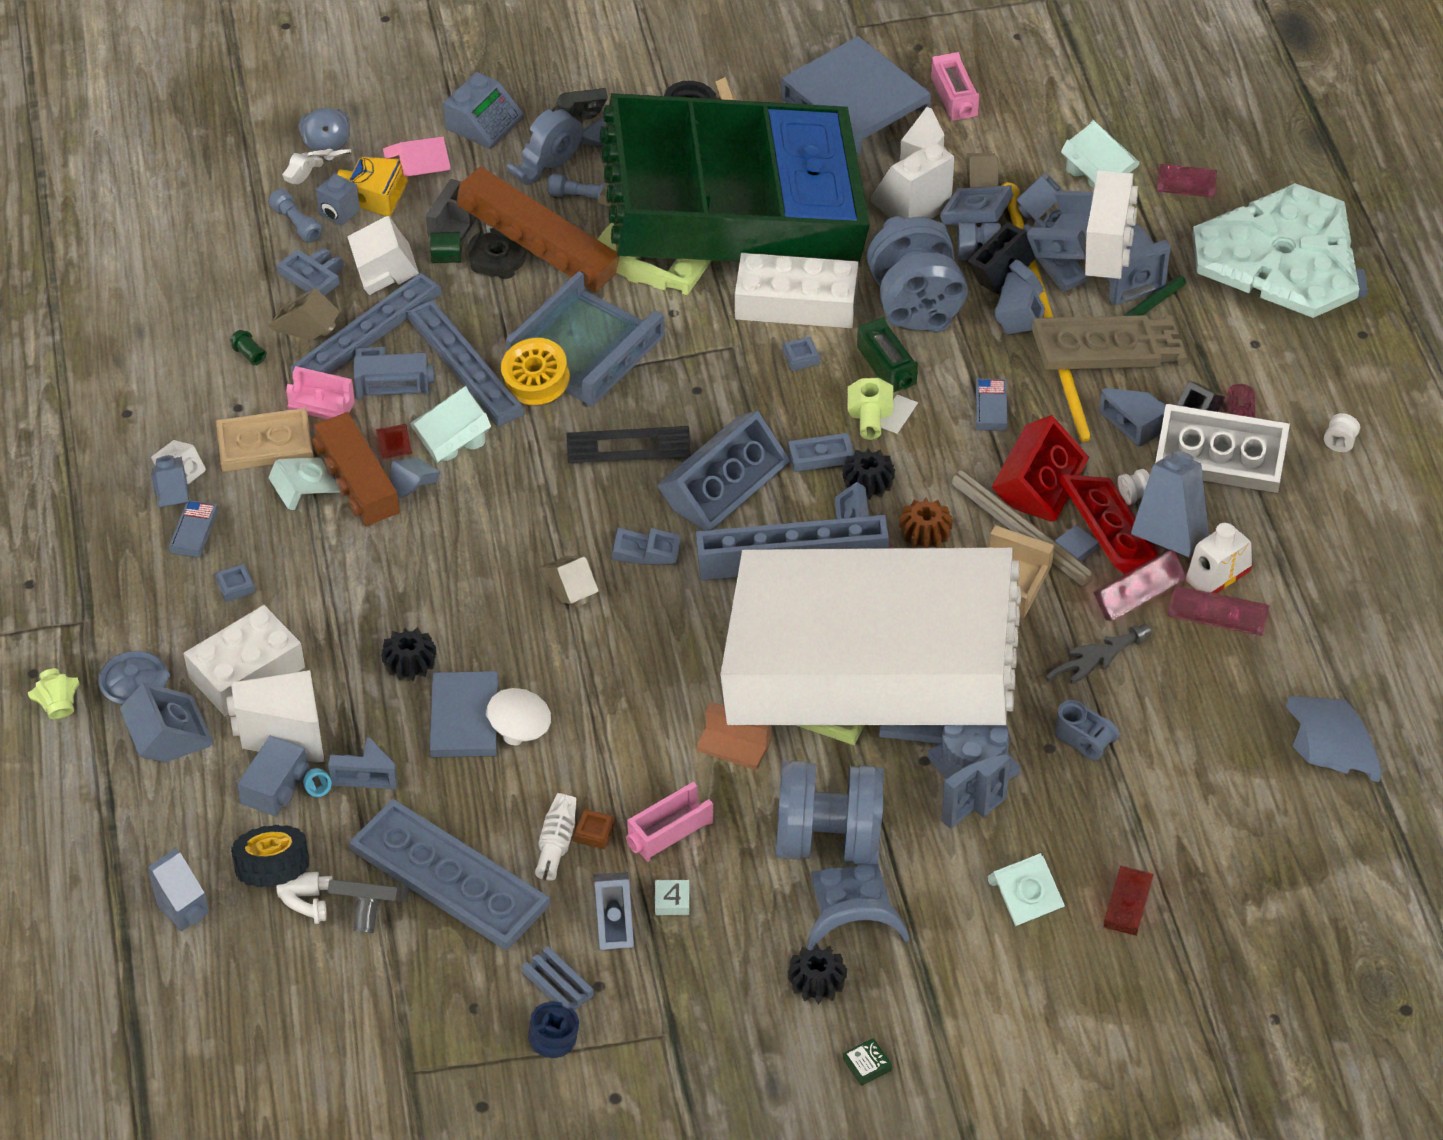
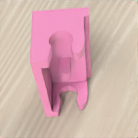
(320, 393)

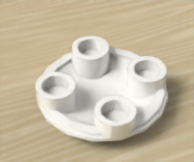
(518, 715)

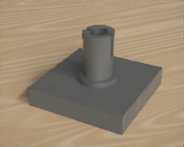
(367, 898)

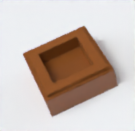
(594, 829)

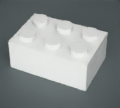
(1110, 224)
(243, 651)

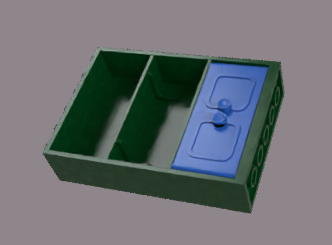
(731, 179)

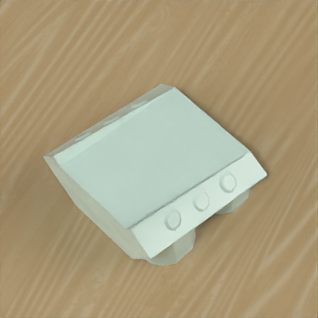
(1094, 151)
(452, 425)

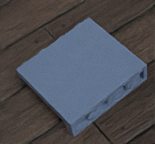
(860, 80)

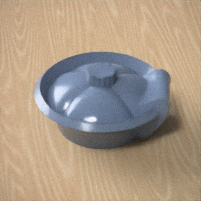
(127, 671)

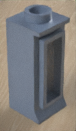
(392, 374)

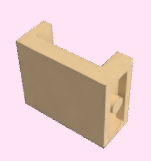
(1034, 560)

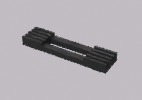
(584, 445)

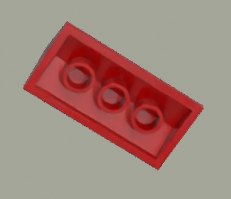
(1109, 520)

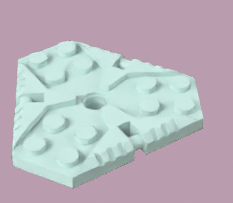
(1286, 246)

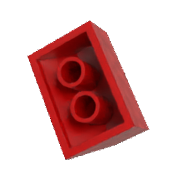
(1034, 466)

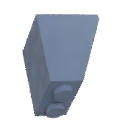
(1173, 505)

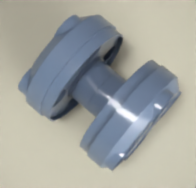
(917, 273)
(852, 814)

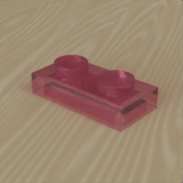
(1187, 180)

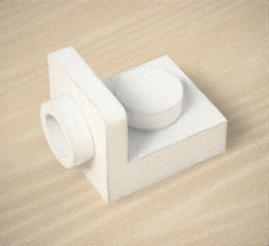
(192, 463)

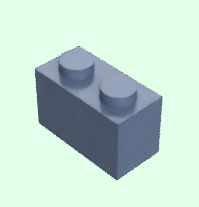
(273, 776)

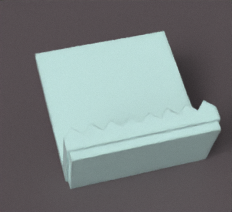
(300, 477)
(1027, 889)

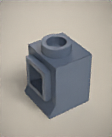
(170, 481)

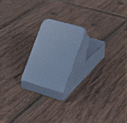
(370, 771)

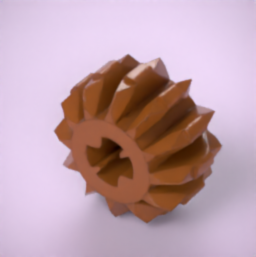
(925, 523)

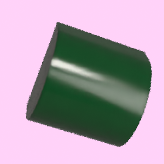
(445, 247)

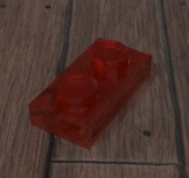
(1128, 900)

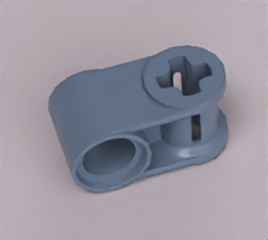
(1084, 729)

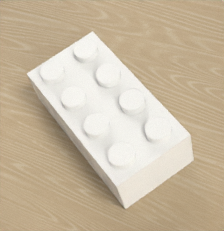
(796, 290)
(1228, 446)

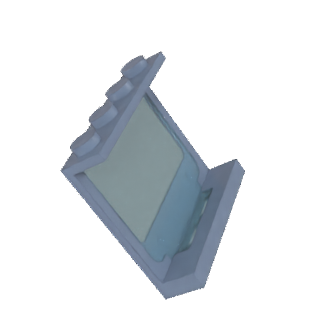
(595, 335)

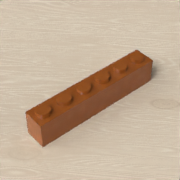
(537, 228)

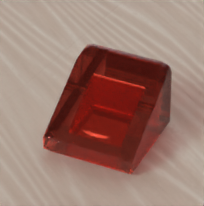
(393, 441)

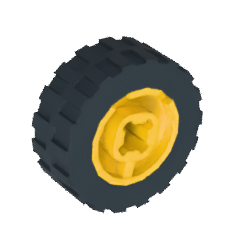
(270, 855)

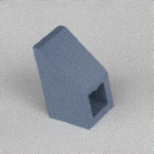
(1018, 305)

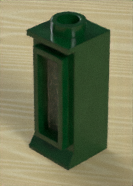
(886, 354)

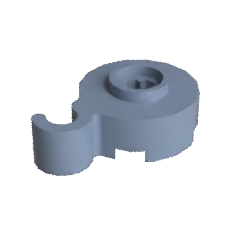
(551, 144)

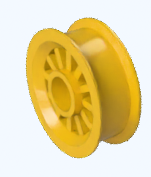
(535, 371)

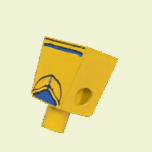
(378, 183)

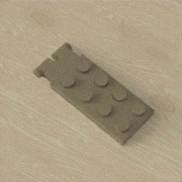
(1108, 342)

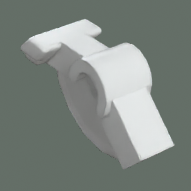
(300, 167)

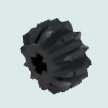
(869, 470)
(409, 653)
(817, 973)

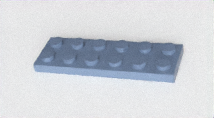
(450, 874)

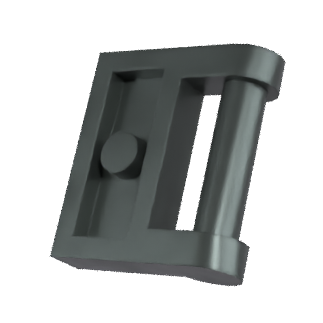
(582, 103)

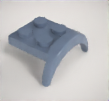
(851, 896)

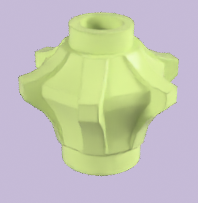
(55, 693)

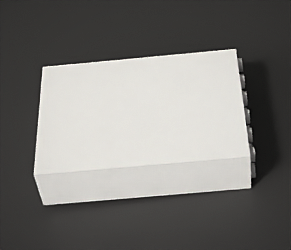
(872, 637)

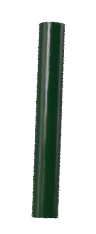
(1157, 297)

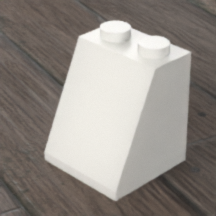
(917, 184)
(279, 708)

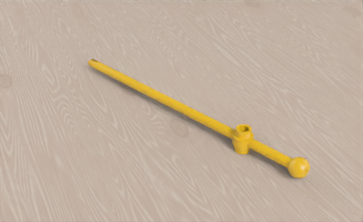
(1065, 374)

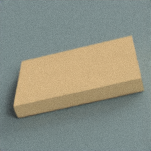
(263, 439)

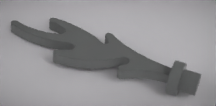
(1093, 653)

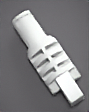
(556, 835)

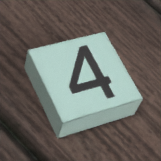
(672, 897)

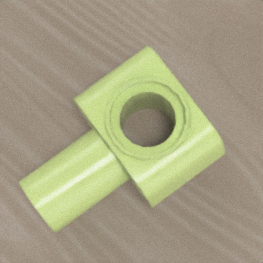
(870, 401)

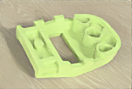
(680, 276)

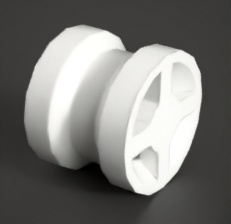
(1341, 432)
(1133, 486)

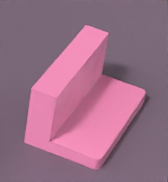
(420, 156)

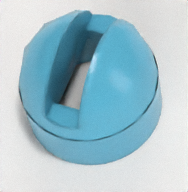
(324, 779)

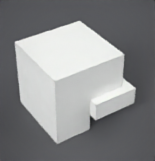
(382, 255)

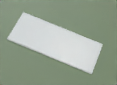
(901, 411)

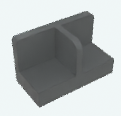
(446, 215)

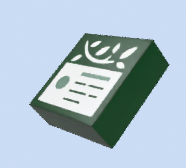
(867, 1061)

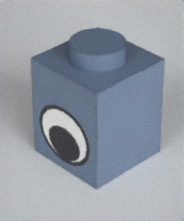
(338, 199)

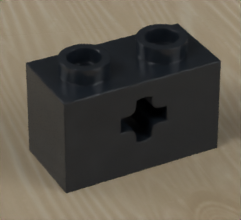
(993, 259)

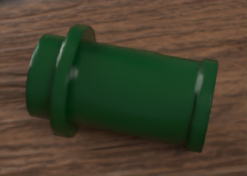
(243, 343)

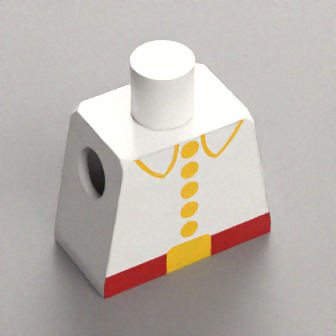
(1220, 560)

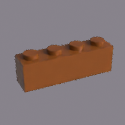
(356, 469)

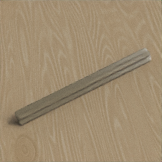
(1019, 524)

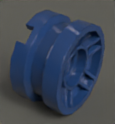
(543, 1033)

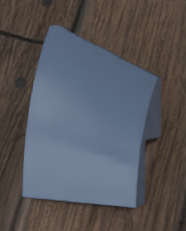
(1333, 736)

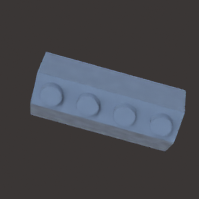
(724, 471)

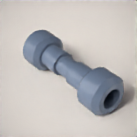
(559, 186)
(307, 228)

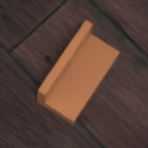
(733, 743)

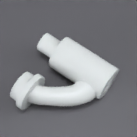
(305, 885)

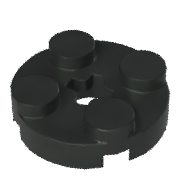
(485, 261)

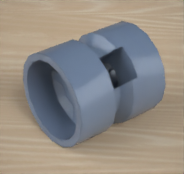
(972, 238)

